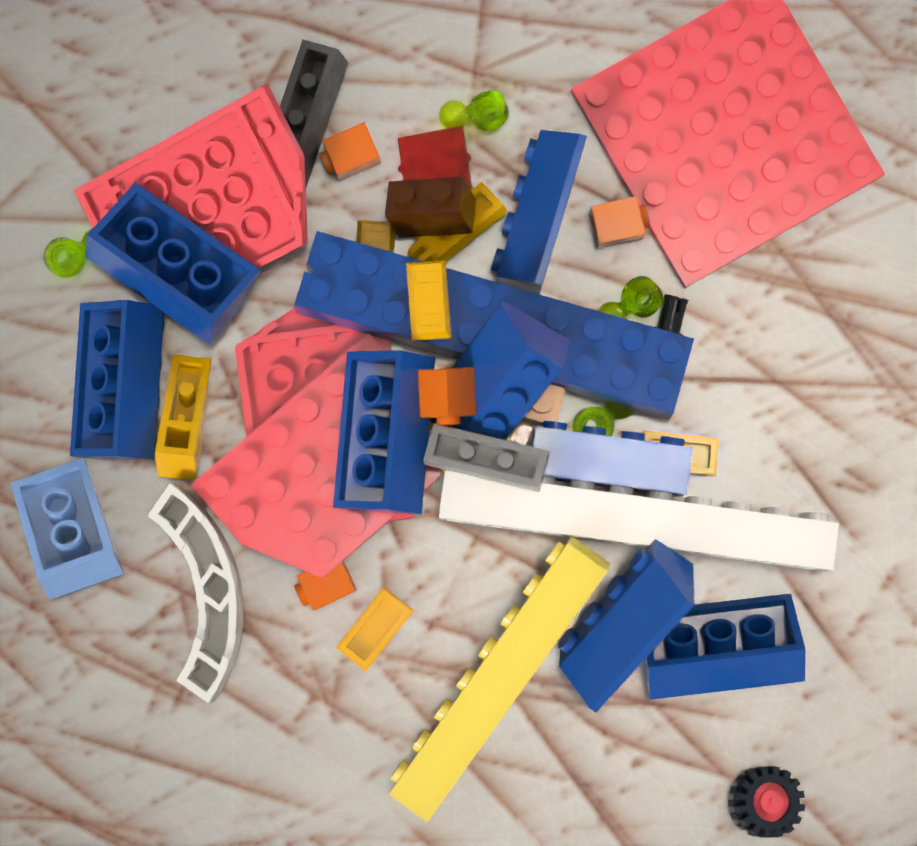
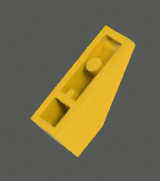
(183, 418)

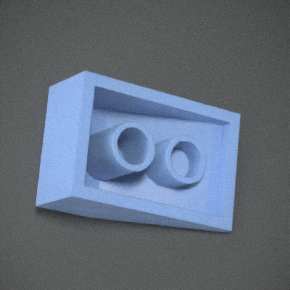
(66, 529)

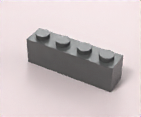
(312, 96)

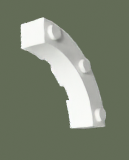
(216, 590)

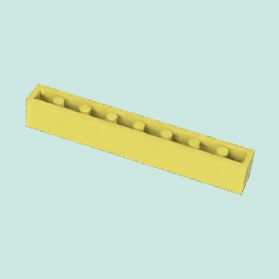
(499, 678)

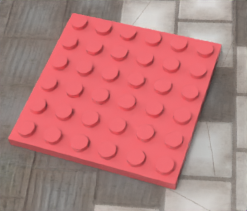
(727, 134)

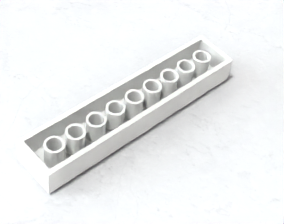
(637, 520)

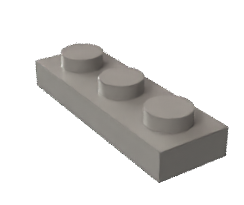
(486, 457)

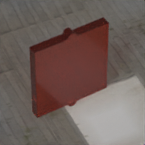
(435, 155)

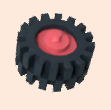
(766, 802)

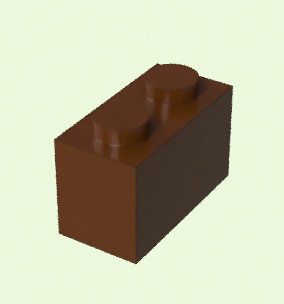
(430, 207)

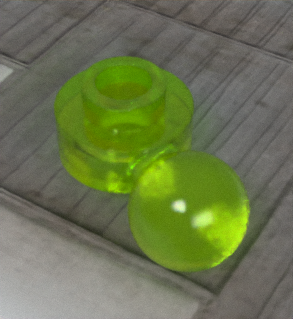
(486, 110)
(75, 256)
(632, 296)
(601, 416)

